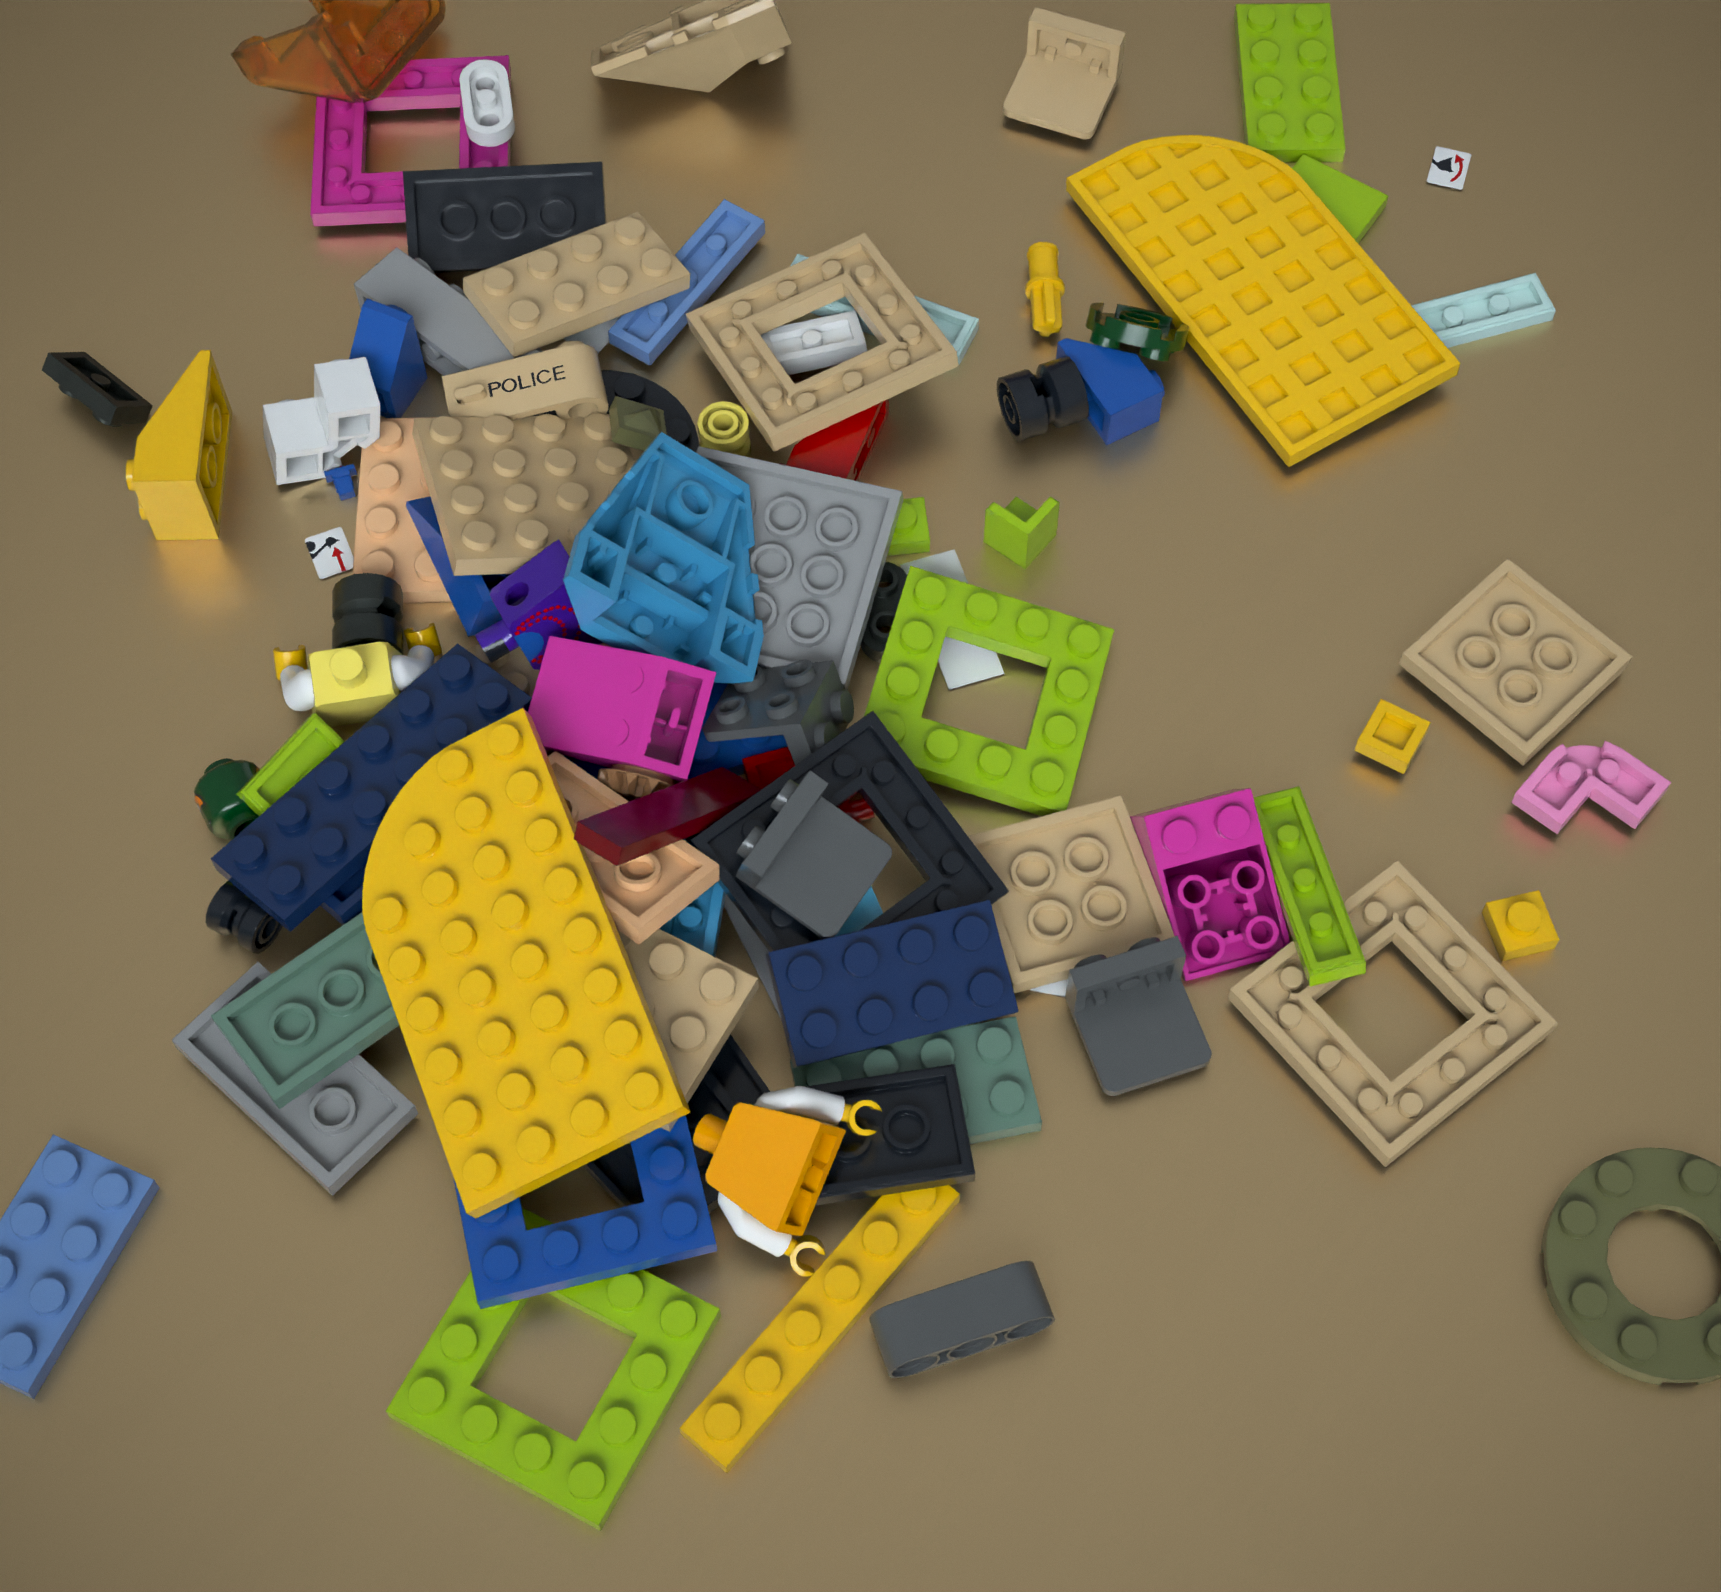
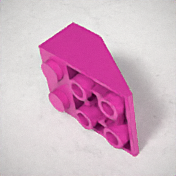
(620, 706)
(1214, 880)

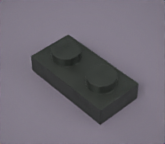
(97, 388)

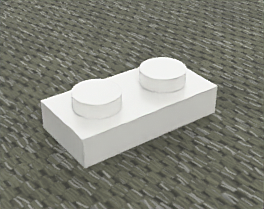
(817, 342)

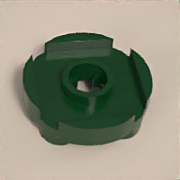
(1137, 328)

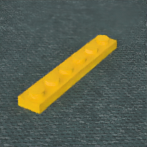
(814, 1322)

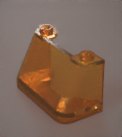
(344, 50)

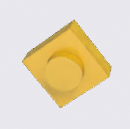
(1392, 736)
(1520, 925)

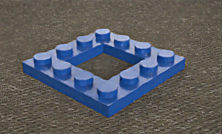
(665, 1228)

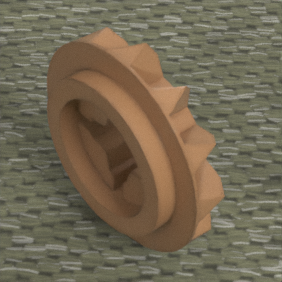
(633, 781)

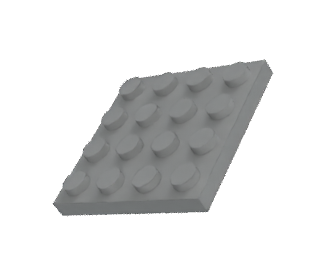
(814, 557)

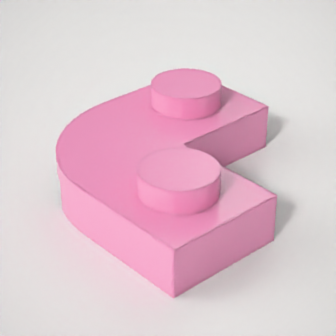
(1583, 772)

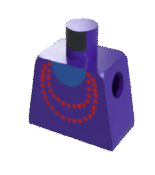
(532, 609)

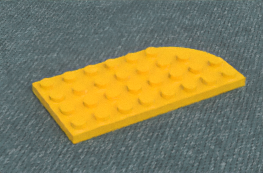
(1267, 285)
(510, 971)

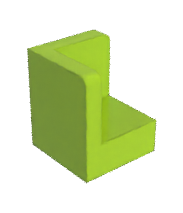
(1020, 529)

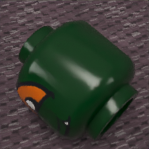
(217, 798)

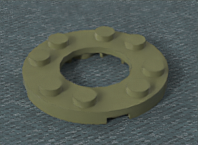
(1581, 1281)

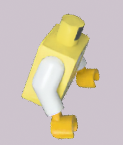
(355, 680)

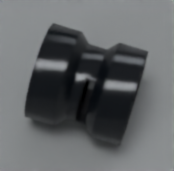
(238, 915)

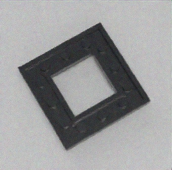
(873, 764)

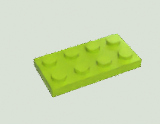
(1289, 80)

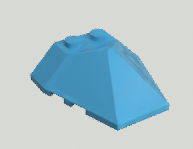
(671, 565)

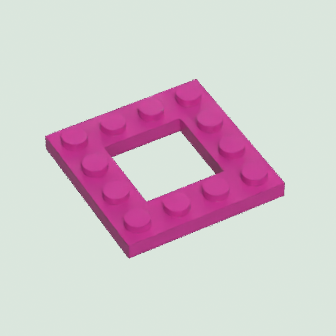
(339, 182)

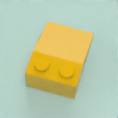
(184, 456)

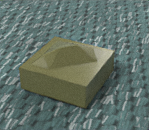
(635, 423)

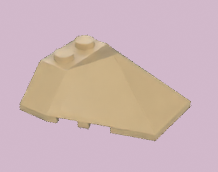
(696, 45)

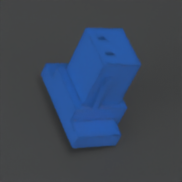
(342, 480)

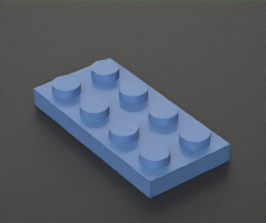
(58, 1251)

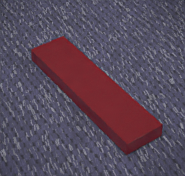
(663, 816)

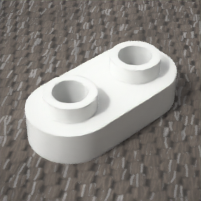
(487, 103)

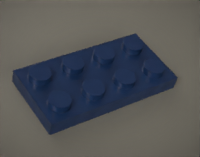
(891, 983)

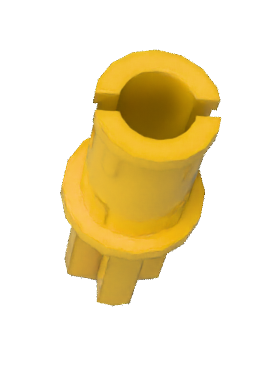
(1044, 288)

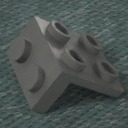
(791, 700)
(812, 858)
(1136, 1016)

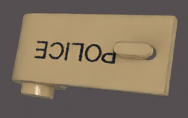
(550, 380)

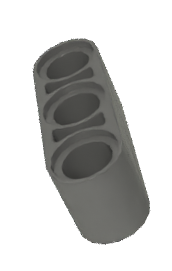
(961, 1319)

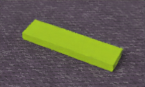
(1308, 889)

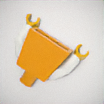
(775, 1163)

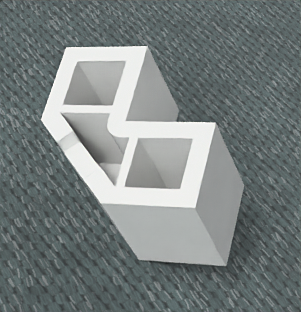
(315, 432)

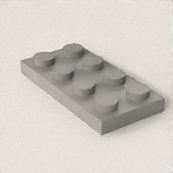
(325, 1129)

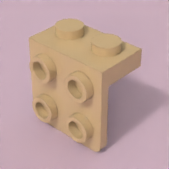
(1066, 74)

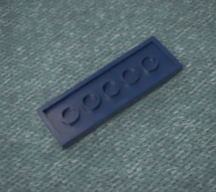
(329, 819)

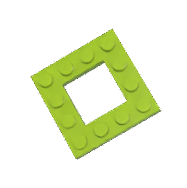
(1070, 649)
(578, 1475)

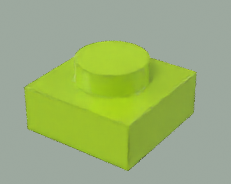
(911, 530)

